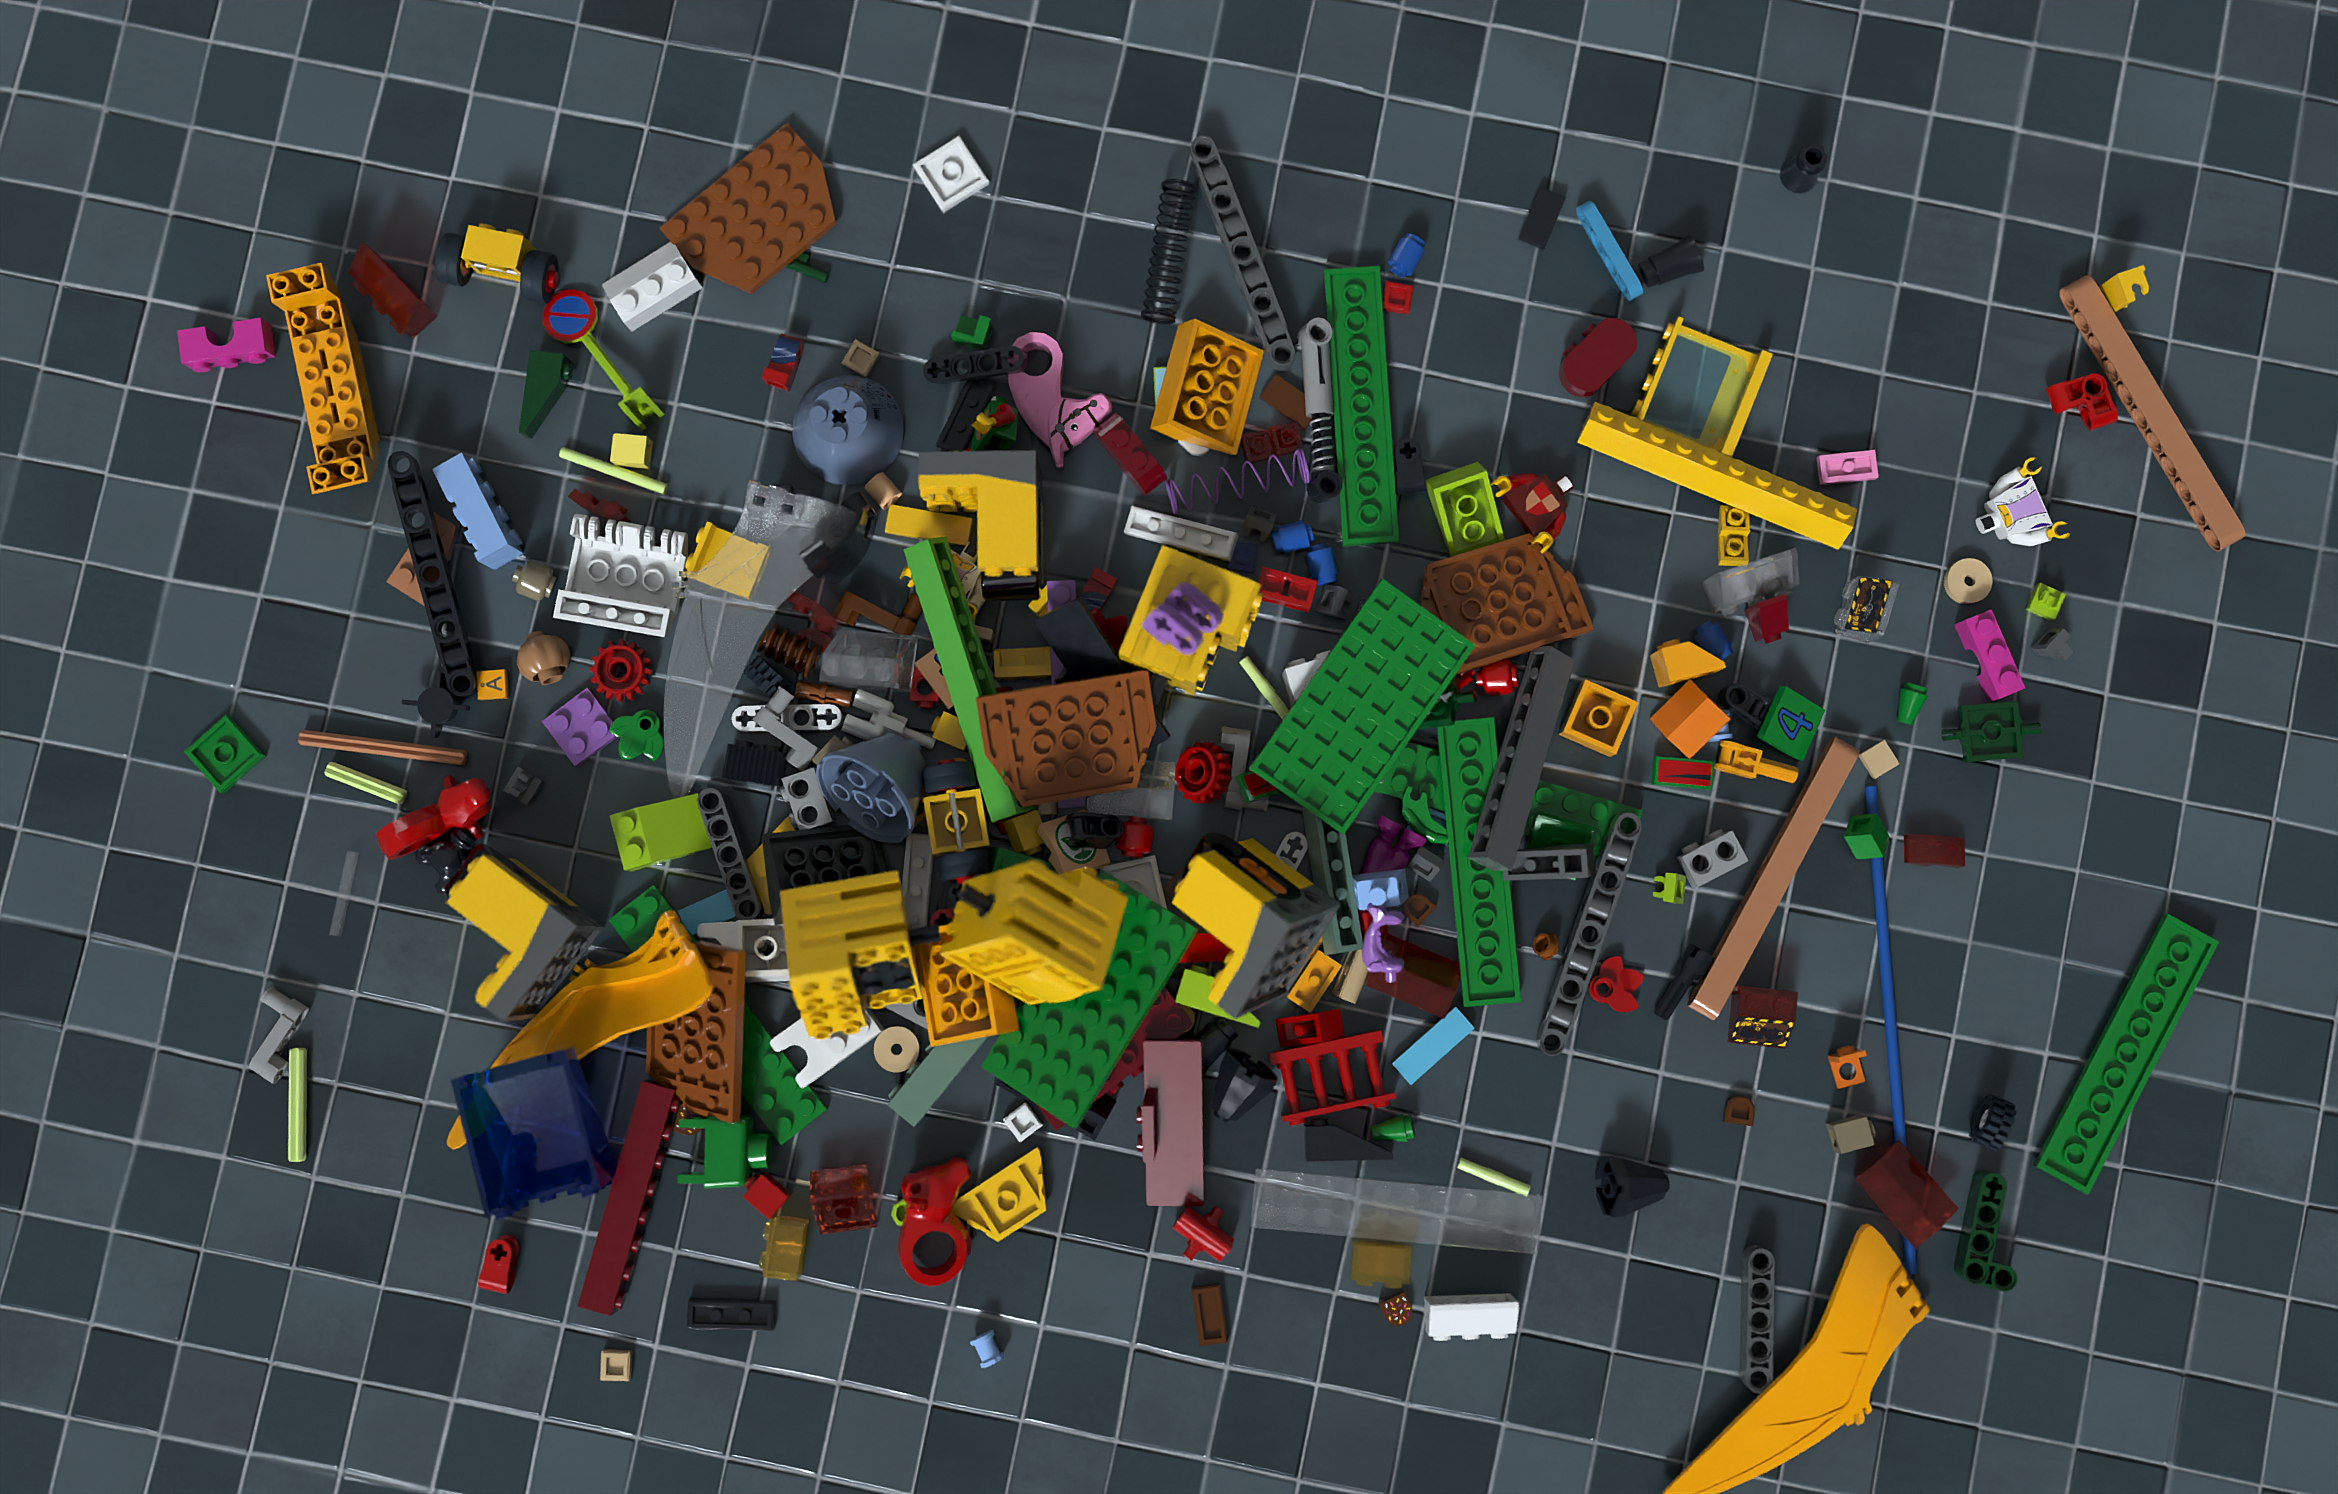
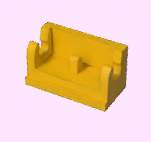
(2119, 288)
(1022, 663)

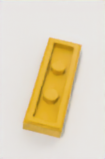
(928, 524)

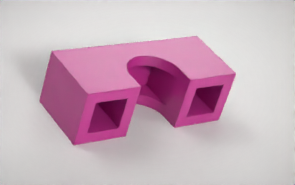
(250, 343)
(1998, 670)

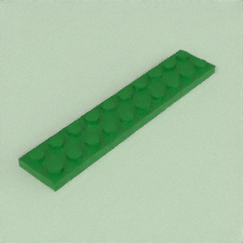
(1361, 406)
(1420, 769)
(1479, 894)
(2126, 1053)
(767, 1075)

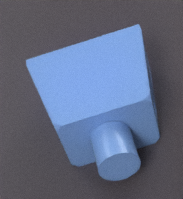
(1380, 888)

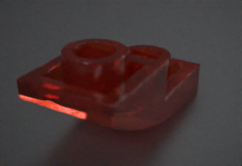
(1276, 440)
(604, 509)
(821, 617)
(1934, 850)

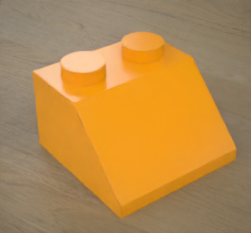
(1682, 662)

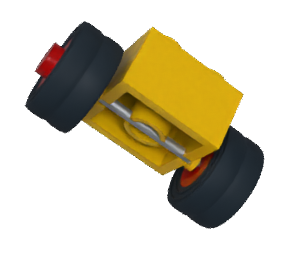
(497, 255)
(956, 821)

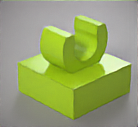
(2045, 602)
(1673, 888)

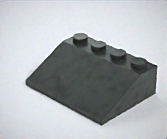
(816, 858)

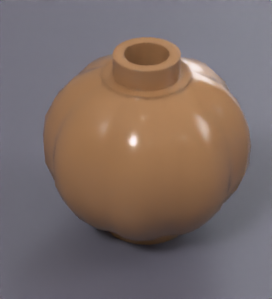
(543, 658)

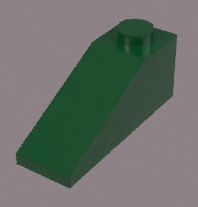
(544, 385)

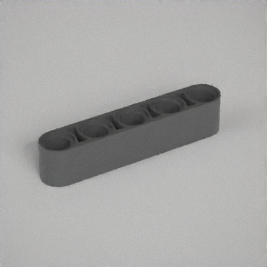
(721, 844)
(1763, 1331)

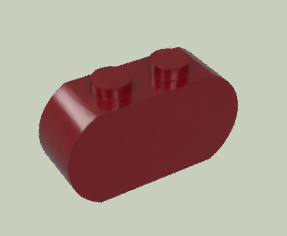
(1597, 356)
(1130, 454)

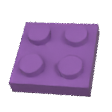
(581, 727)

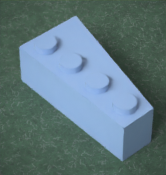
(478, 511)

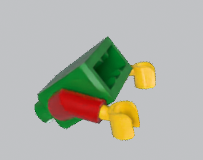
(995, 427)

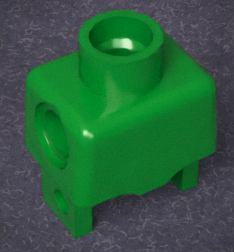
(729, 1152)

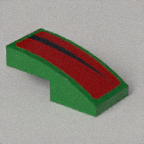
(1682, 773)
(1255, 787)

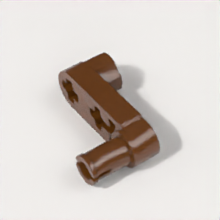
(852, 606)

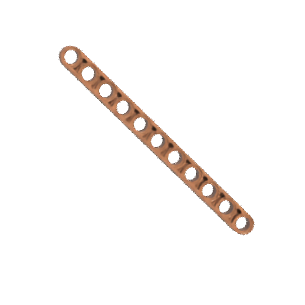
(2152, 413)
(1773, 877)

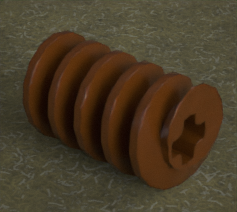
(790, 650)

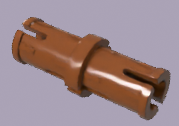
(824, 693)

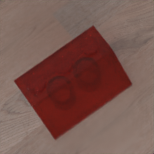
(389, 292)
(1425, 980)
(1906, 1194)

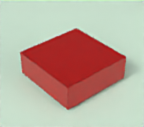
(1397, 297)

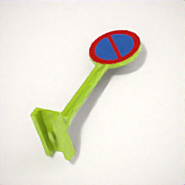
(571, 319)

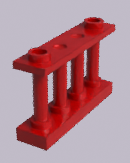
(1313, 1054)

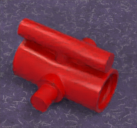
(1203, 1233)

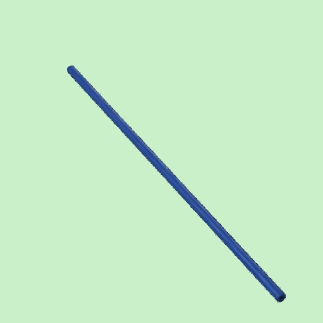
(1889, 1008)

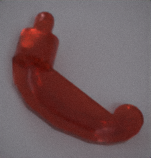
(816, 636)

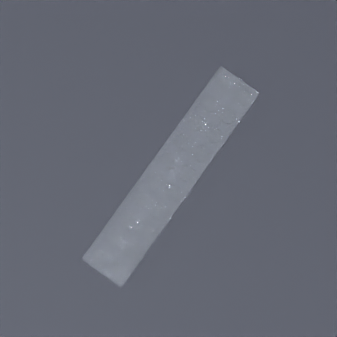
(1396, 1211)

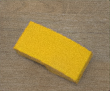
(1733, 536)

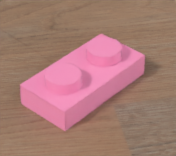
(1847, 467)

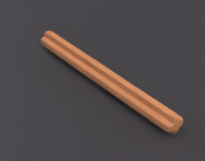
(382, 747)

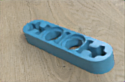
(1609, 250)

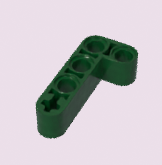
(1988, 1229)

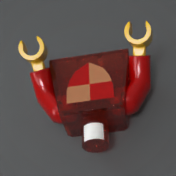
(1536, 504)

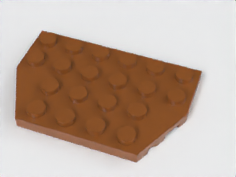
(756, 214)
(1505, 599)
(1069, 736)
(704, 1047)

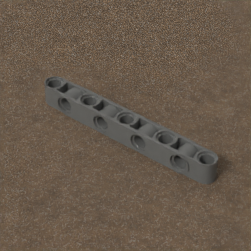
(1236, 235)
(1581, 955)

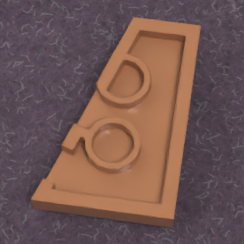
(404, 574)

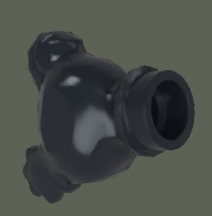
(446, 856)

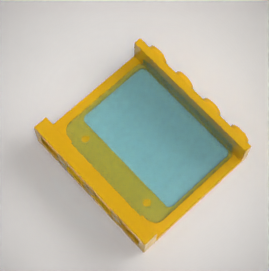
(1701, 388)

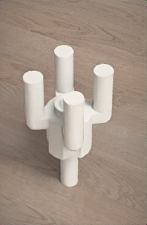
(882, 721)

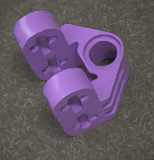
(1182, 618)

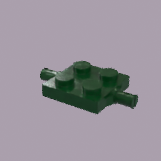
(1445, 708)
(1991, 731)

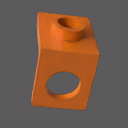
(1844, 1055)

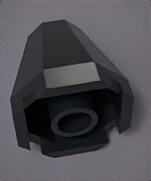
(1240, 1085)
(1628, 1185)

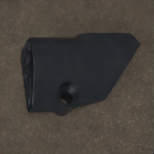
(845, 557)

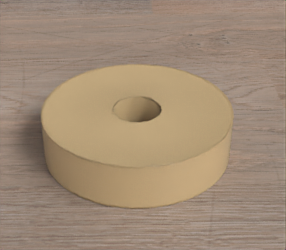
(1977, 572)
(910, 1049)

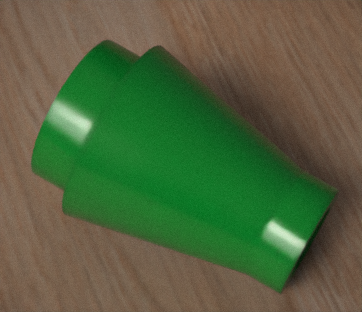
(1911, 702)
(1394, 1129)

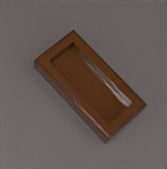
(1286, 400)
(1209, 1314)

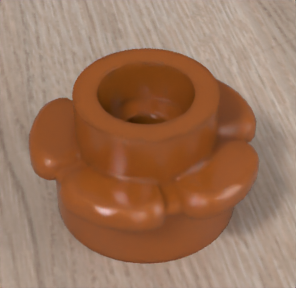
(1546, 945)

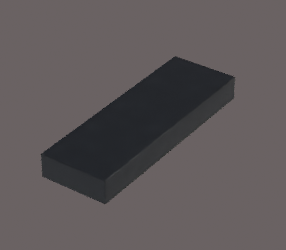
(968, 406)
(731, 1314)

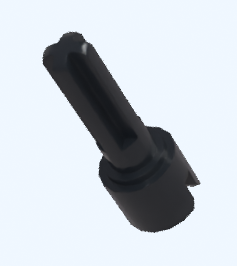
(1693, 964)

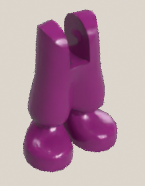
(1381, 854)

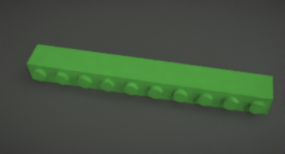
(961, 660)

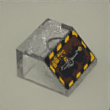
(1866, 608)

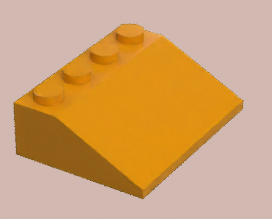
(1207, 387)
(958, 1001)

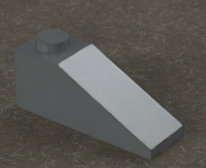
(1553, 862)

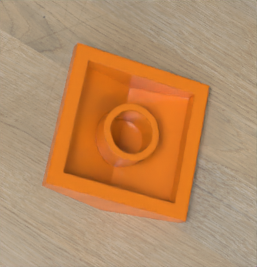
(1690, 719)

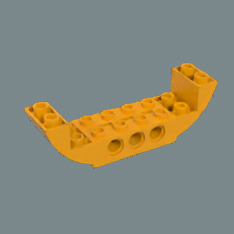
(329, 377)

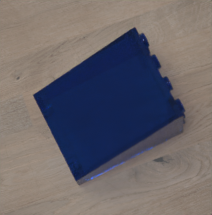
(533, 1132)

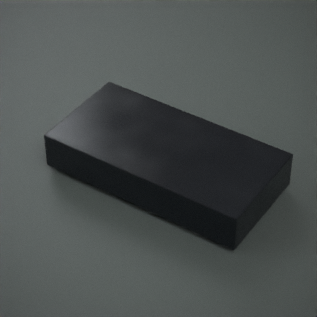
(1542, 218)

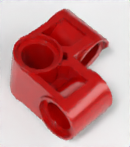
(2095, 408)

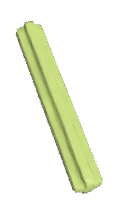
(297, 1104)

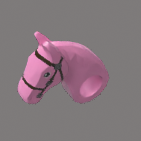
(1053, 419)

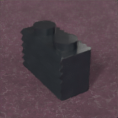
(754, 764)

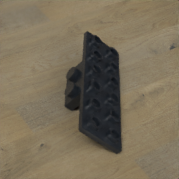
(1084, 649)

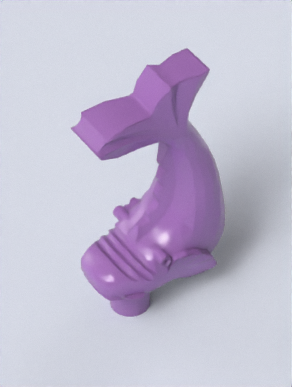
(1373, 953)

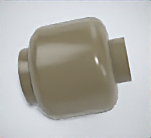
(534, 580)

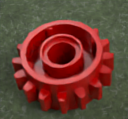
(606, 666)
(1202, 786)

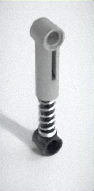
(1319, 406)

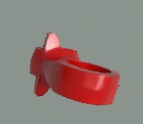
(457, 806)
(928, 1208)

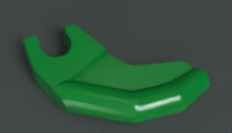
(1419, 818)

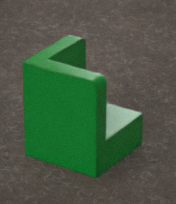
(973, 332)
(1866, 836)

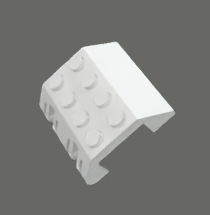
(623, 577)

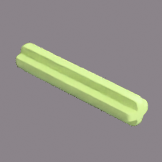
(365, 782)

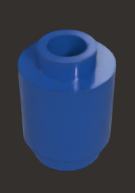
(1406, 255)
(1292, 537)
(1322, 564)
(1713, 640)

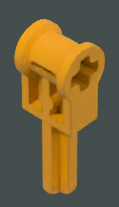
(1748, 763)

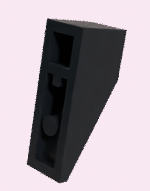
(1334, 1143)

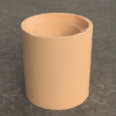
(883, 490)

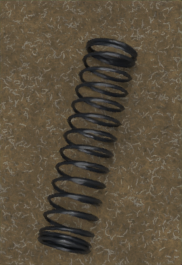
(1172, 192)

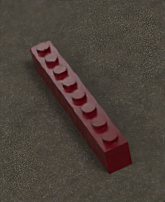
(629, 1198)

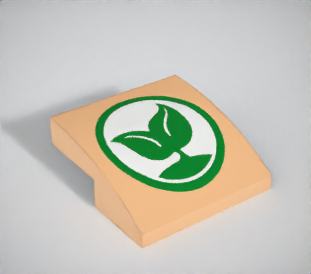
(1065, 858)

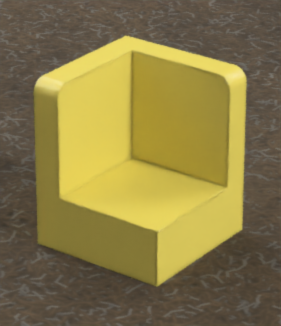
(631, 451)

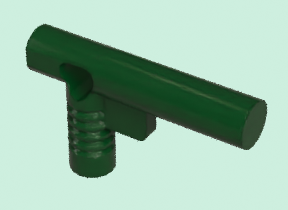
(800, 265)

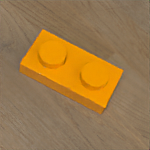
(1314, 981)

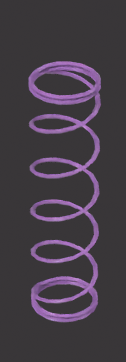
(1302, 466)

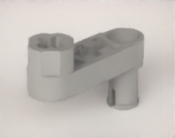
(768, 718)
(1236, 743)
(267, 1058)

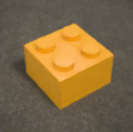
(1598, 718)

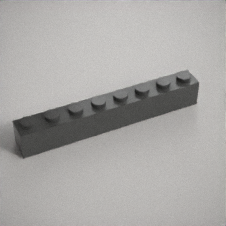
(1521, 759)

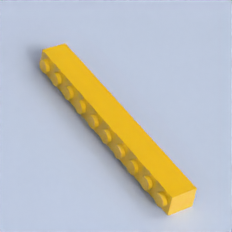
(1717, 475)

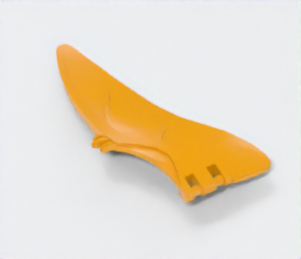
(613, 999)
(1827, 1380)

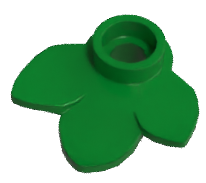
(636, 739)

